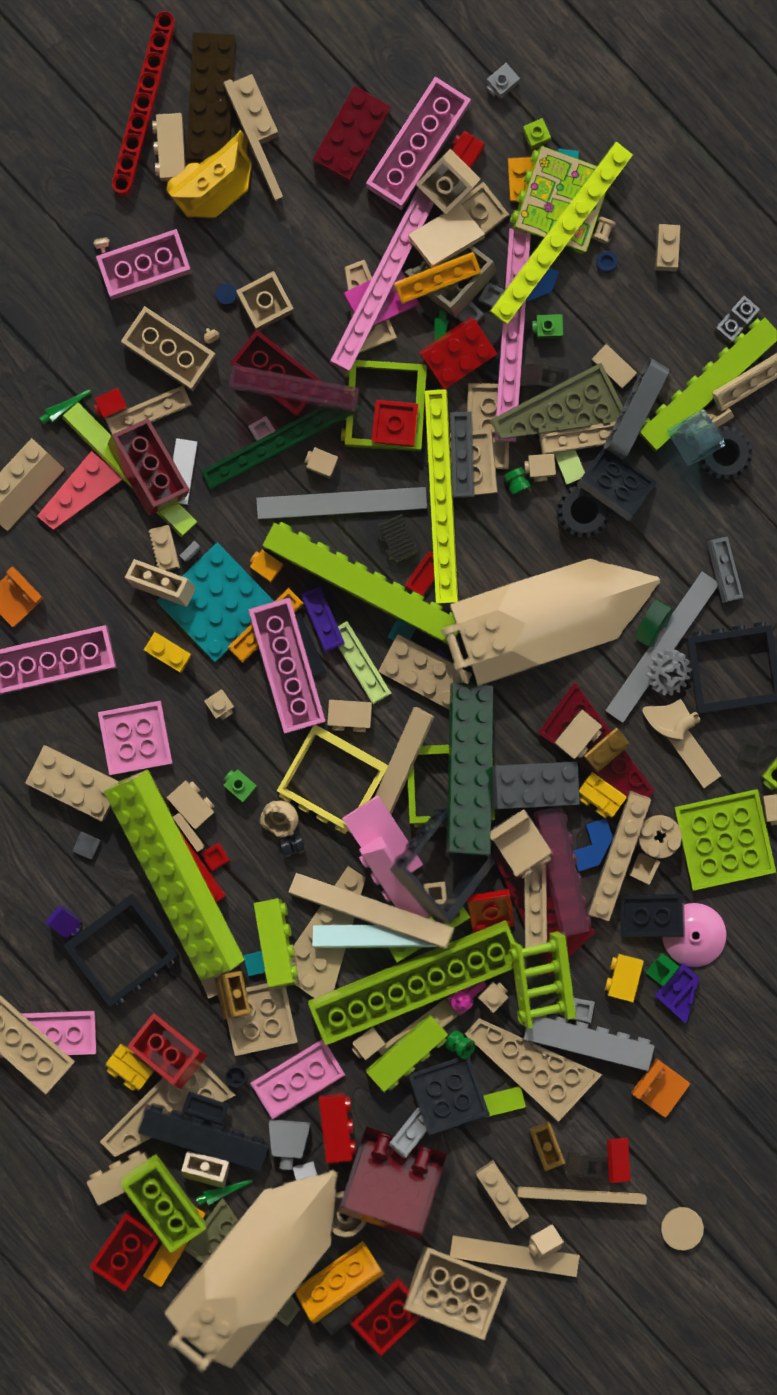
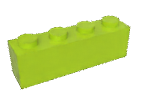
(275, 943)
(407, 1052)

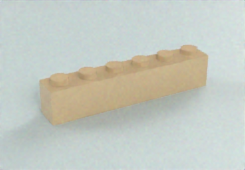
(619, 856)

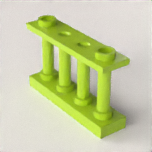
(562, 985)

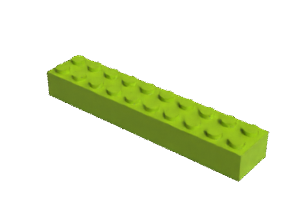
(358, 582)
(174, 875)
(413, 983)

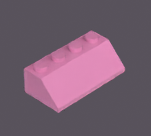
(380, 859)

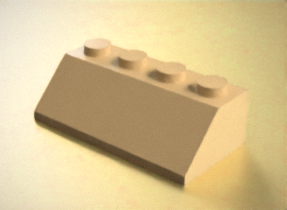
(25, 481)

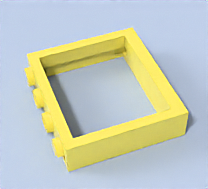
(305, 805)

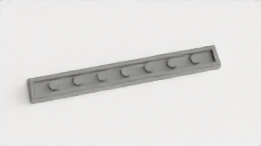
(341, 503)
(667, 639)

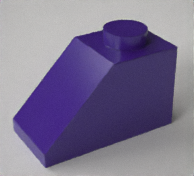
(64, 922)

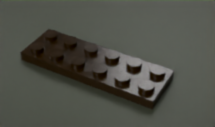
(208, 101)

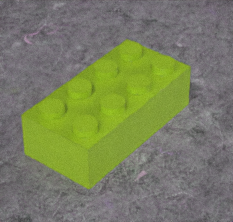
(163, 1203)

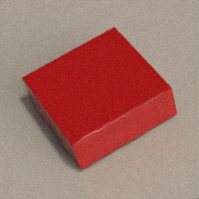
(215, 856)

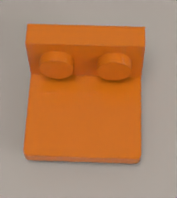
(17, 597)
(660, 1087)

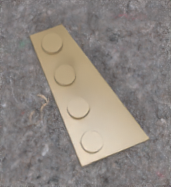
(382, 333)

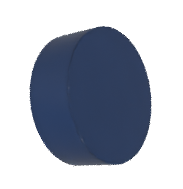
(606, 261)
(226, 294)

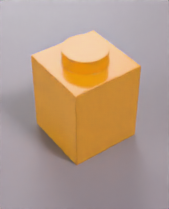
(265, 565)

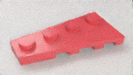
(84, 486)

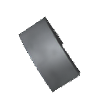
(737, 319)

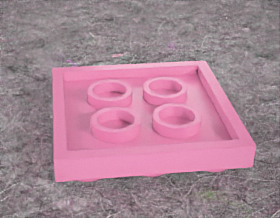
(135, 737)

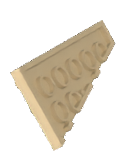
(542, 1073)

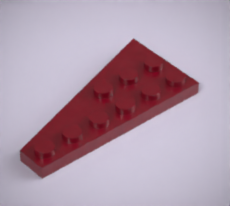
(620, 771)
(516, 889)

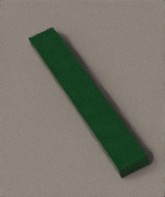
(273, 445)

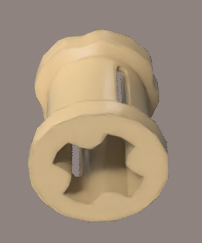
(603, 230)

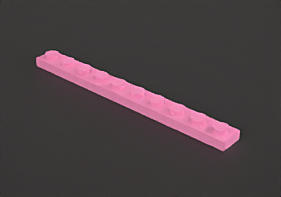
(381, 282)
(513, 331)

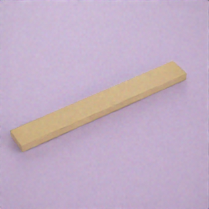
(371, 911)

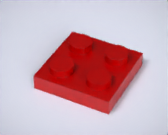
(395, 423)
(490, 909)

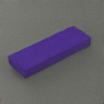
(322, 619)

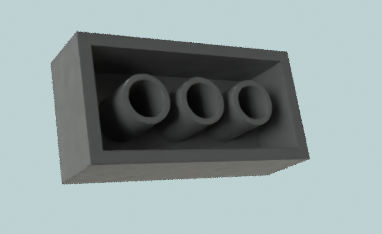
(534, 785)

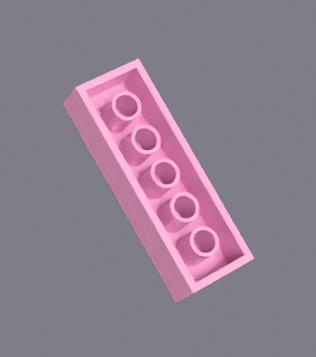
(418, 143)
(56, 659)
(286, 665)

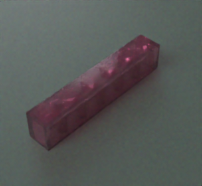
(294, 388)
(562, 874)

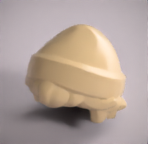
(279, 818)

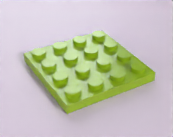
(725, 839)

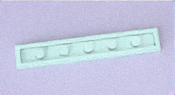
(362, 937)

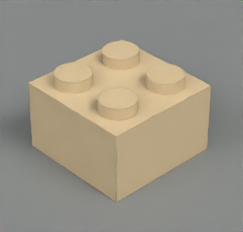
(448, 181)
(265, 301)

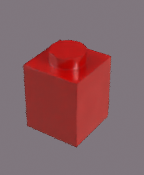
(110, 404)

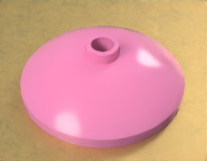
(711, 937)

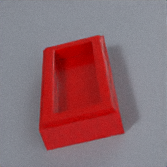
(422, 576)
(618, 1160)

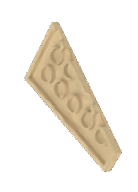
(320, 966)
(125, 1133)

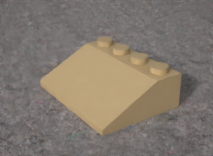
(454, 1293)

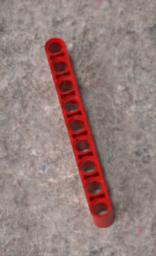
(149, 94)

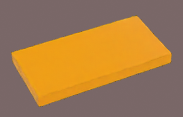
(338, 1282)

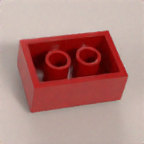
(457, 353)
(167, 1051)
(337, 1127)
(125, 1251)
(385, 1317)

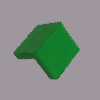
(662, 969)

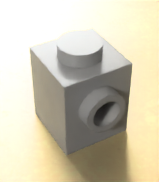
(502, 81)

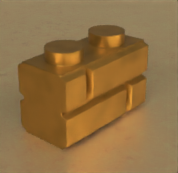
(606, 750)
(232, 995)
(547, 1146)

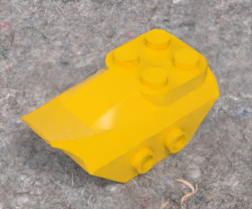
(214, 183)

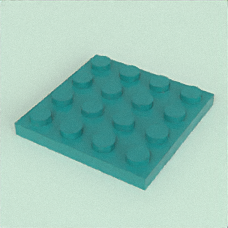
(219, 604)

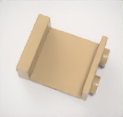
(521, 844)

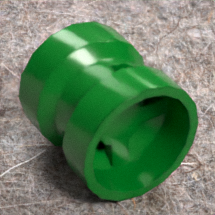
(517, 481)
(458, 1043)

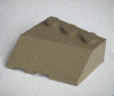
(458, 295)

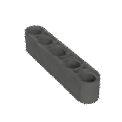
(636, 408)

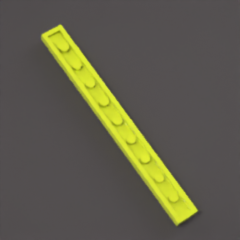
(561, 233)
(441, 496)

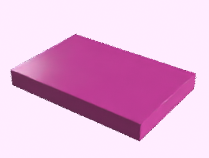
(391, 307)

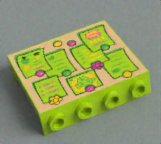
(548, 192)

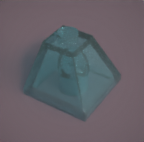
(696, 437)

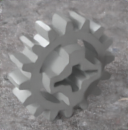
(677, 669)

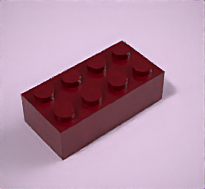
(351, 134)
(265, 355)
(148, 466)

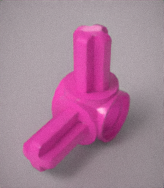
(462, 999)

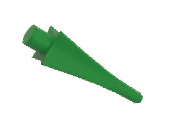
(441, 324)
(55, 412)
(213, 1195)

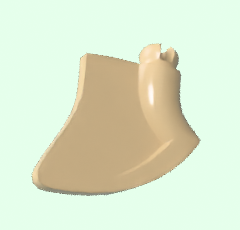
(671, 720)

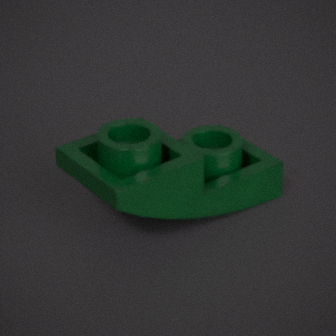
(652, 622)

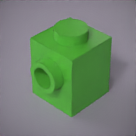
(548, 326)
(239, 784)

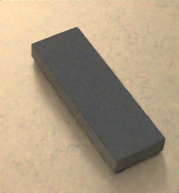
(725, 569)

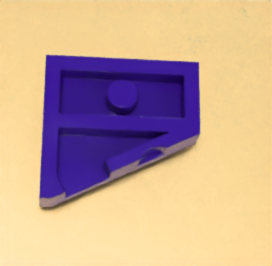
(679, 992)

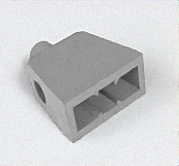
(288, 1140)

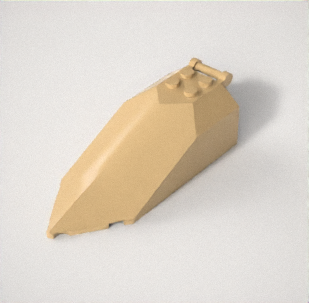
(546, 617)
(254, 1270)

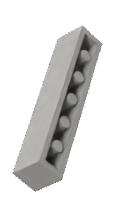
(591, 1042)

